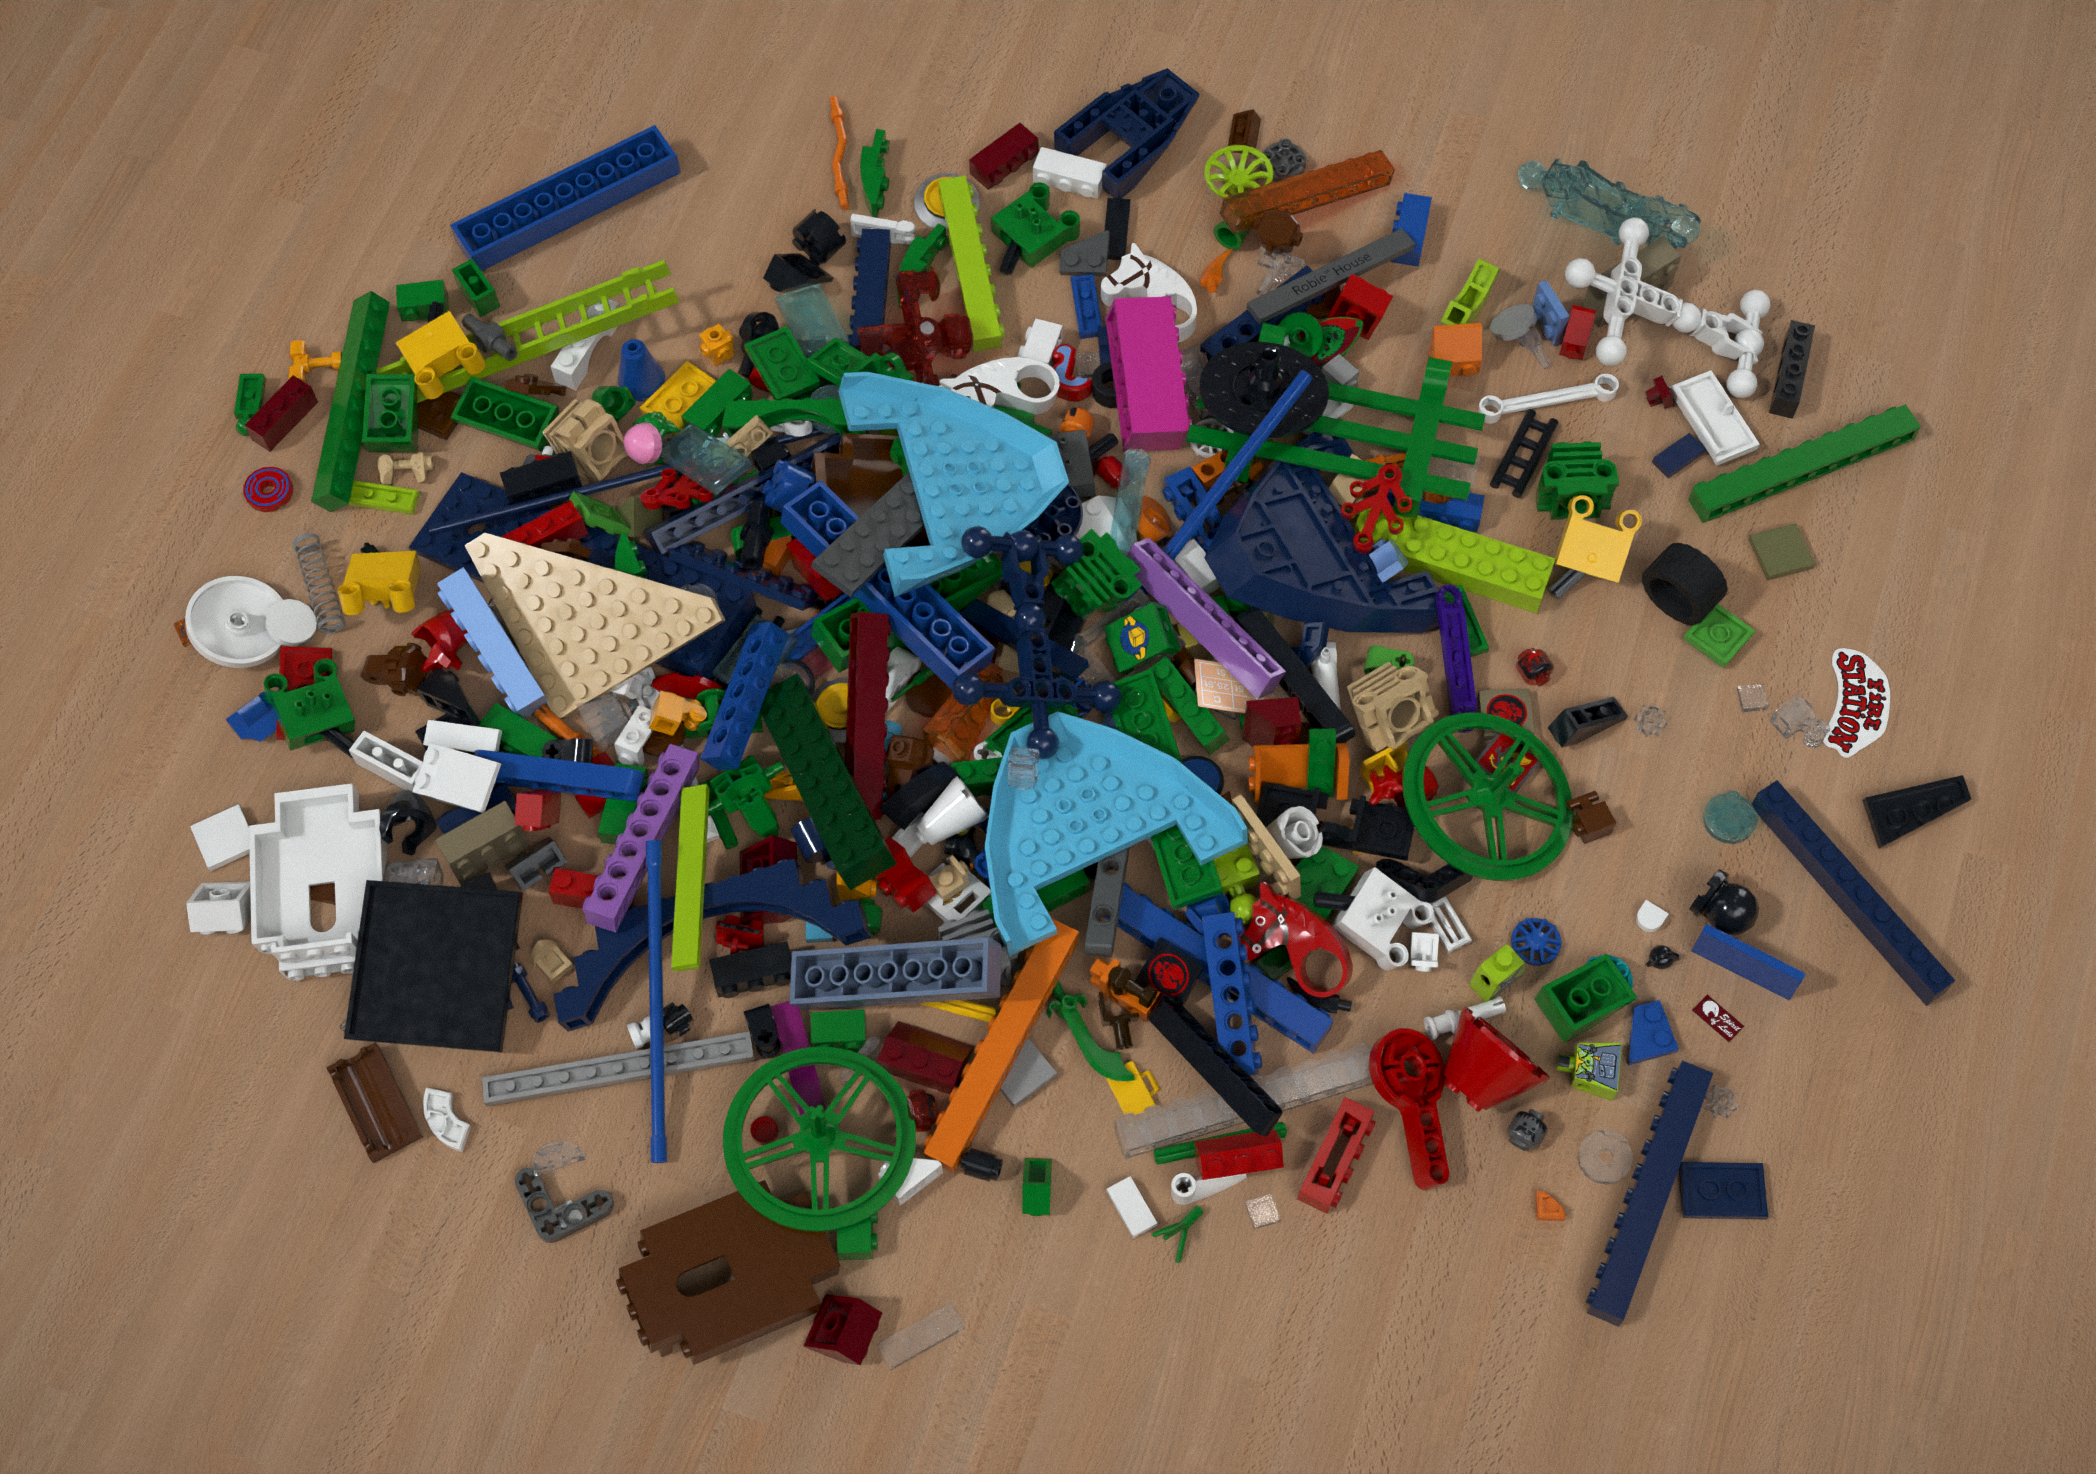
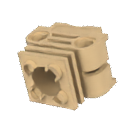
(589, 436)
(1392, 705)

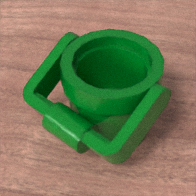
(614, 400)

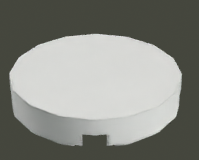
(290, 622)

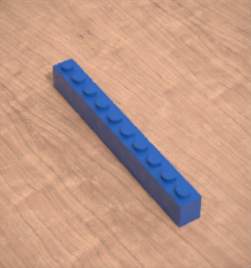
(1272, 1002)

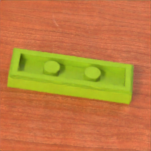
(384, 497)

